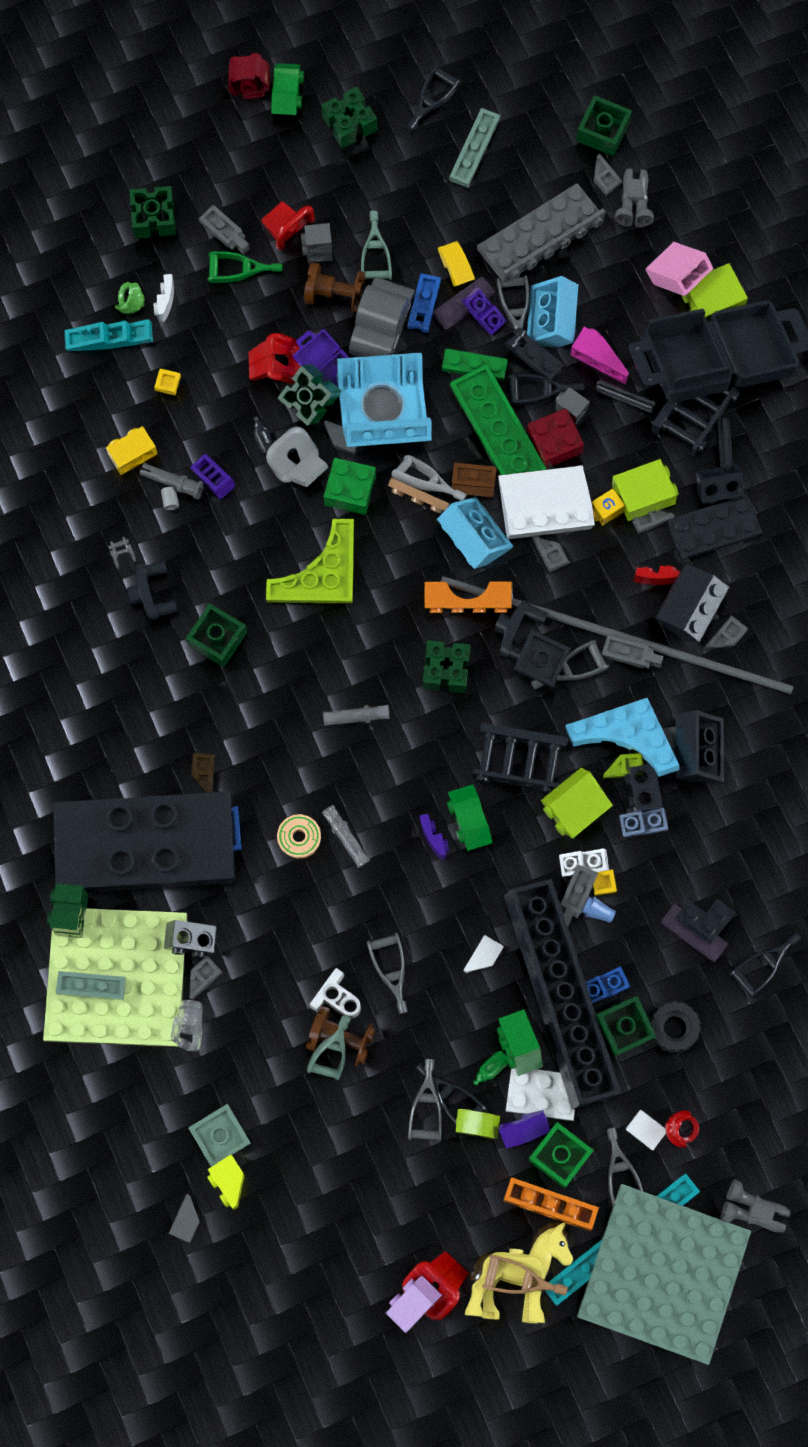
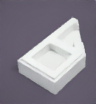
(484, 955)

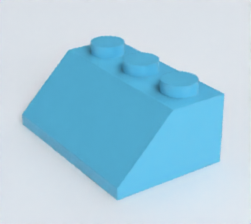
(553, 312)
(474, 532)

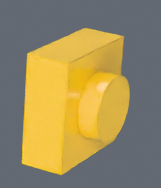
(167, 382)
(604, 883)

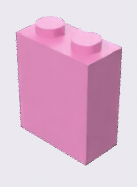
(679, 268)

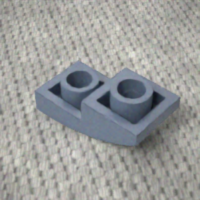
(644, 823)

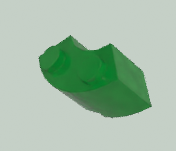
(286, 89)
(470, 817)

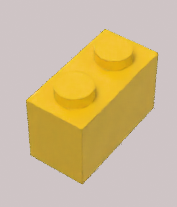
(131, 450)

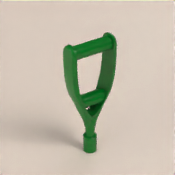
(247, 272)

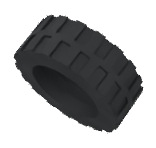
(687, 1015)

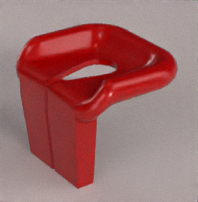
(284, 222)
(263, 361)
(448, 1275)

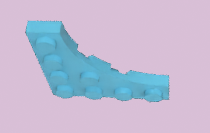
(629, 727)

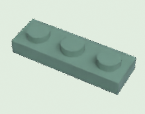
(91, 985)

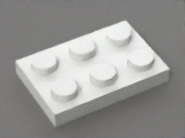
(538, 1092)

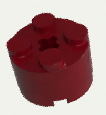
(248, 76)

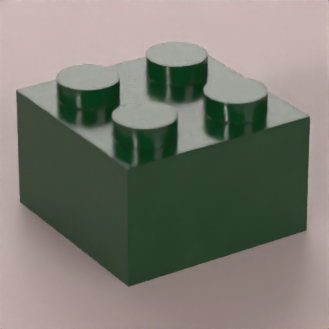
(603, 125)
(216, 635)
(624, 1026)

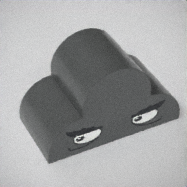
(380, 318)

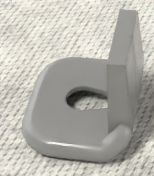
(306, 470)

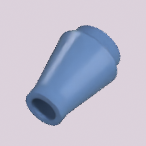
(598, 910)

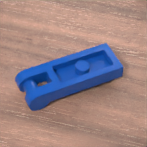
(424, 302)

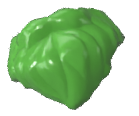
(134, 301)

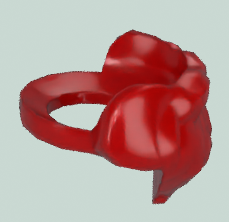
(673, 1125)

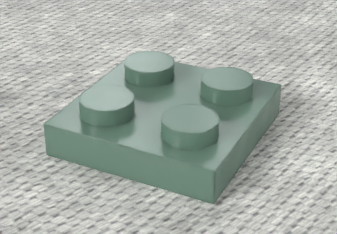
(219, 1135)

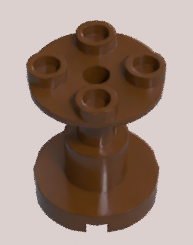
(327, 286)
(323, 1029)

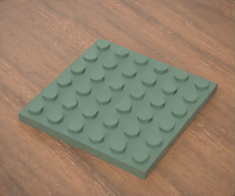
(664, 1274)

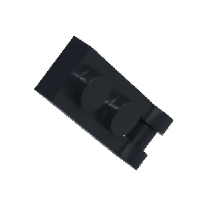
(534, 354)

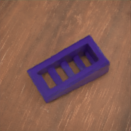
(222, 485)

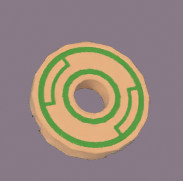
(299, 823)

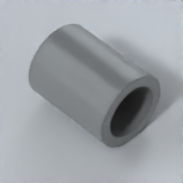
(169, 498)

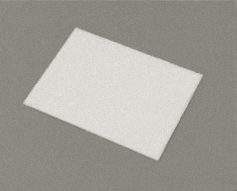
(646, 1130)

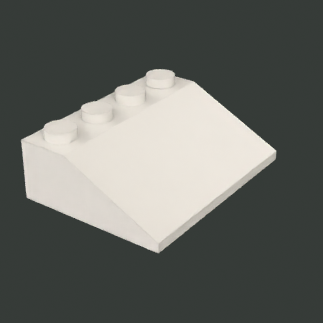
(545, 502)

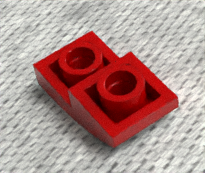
(665, 576)

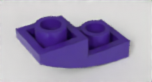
(483, 311)
(436, 841)
(524, 1130)

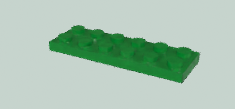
(496, 423)

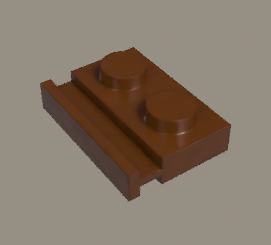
(474, 480)

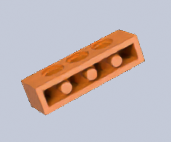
(551, 1204)

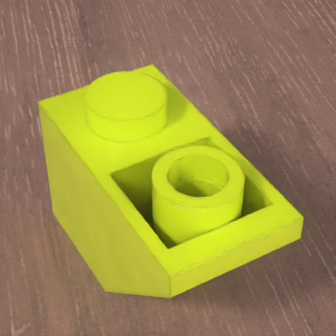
(229, 1179)

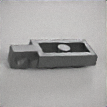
(224, 229)
(630, 652)
(577, 892)

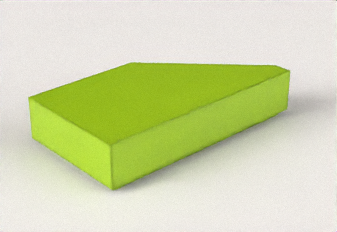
(622, 764)

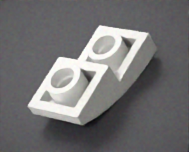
(165, 300)
(593, 860)

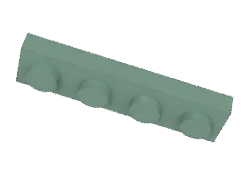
(474, 147)

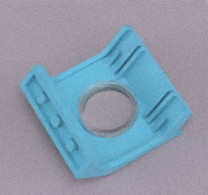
(382, 400)

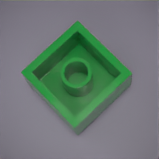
(349, 486)
(519, 1043)
(560, 1155)

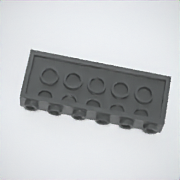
(541, 233)

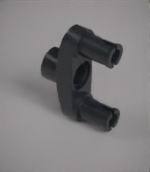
(141, 593)
(509, 625)

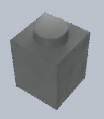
(574, 402)

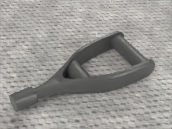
(522, 312)
(567, 672)
(390, 977)
(427, 1098)
(620, 1166)

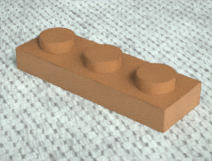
(418, 496)

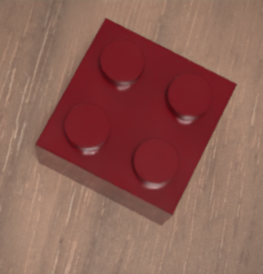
(555, 438)

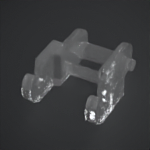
(128, 549)

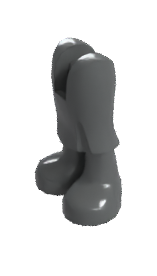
(634, 194)
(760, 1210)

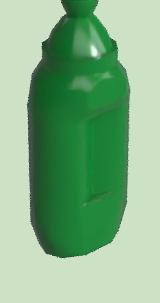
(491, 1067)

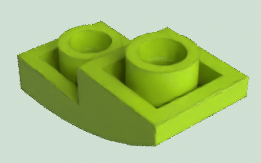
(477, 1123)

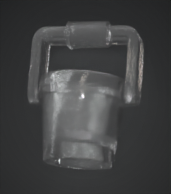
(188, 1022)

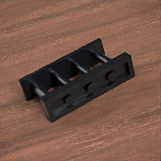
(663, 422)
(512, 737)

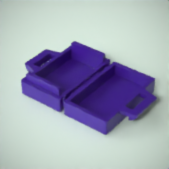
(320, 353)

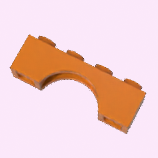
(496, 597)

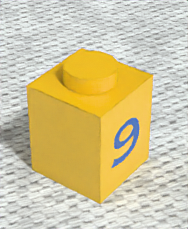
(607, 507)

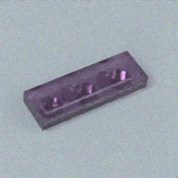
(454, 309)
(710, 951)

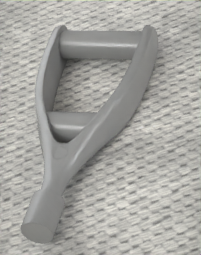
(436, 483)

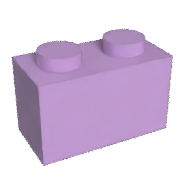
(413, 1304)

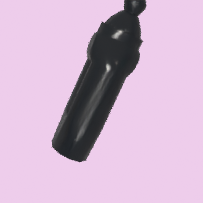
(262, 435)

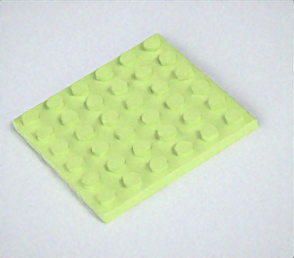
(124, 946)

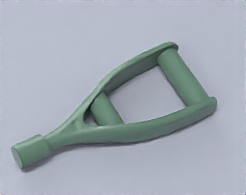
(376, 244)
(331, 1043)

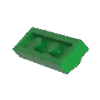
(466, 362)

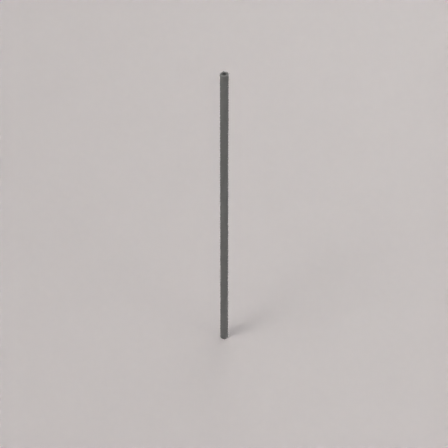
(657, 647)

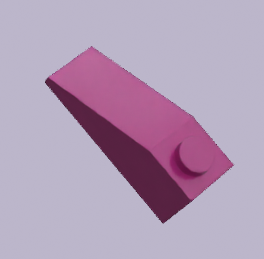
(595, 351)

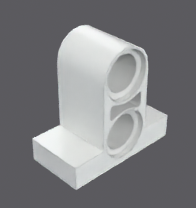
(338, 1003)

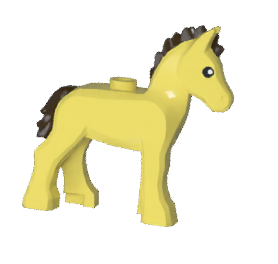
(546, 1244)

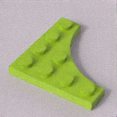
(326, 578)

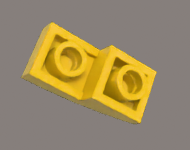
(456, 262)

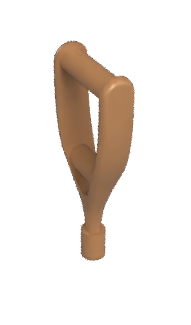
(527, 1282)

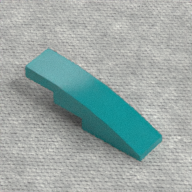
(108, 336)

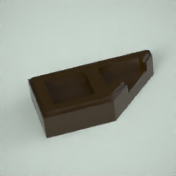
(203, 770)

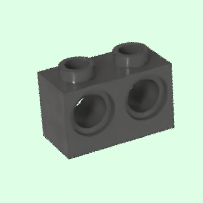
(317, 243)

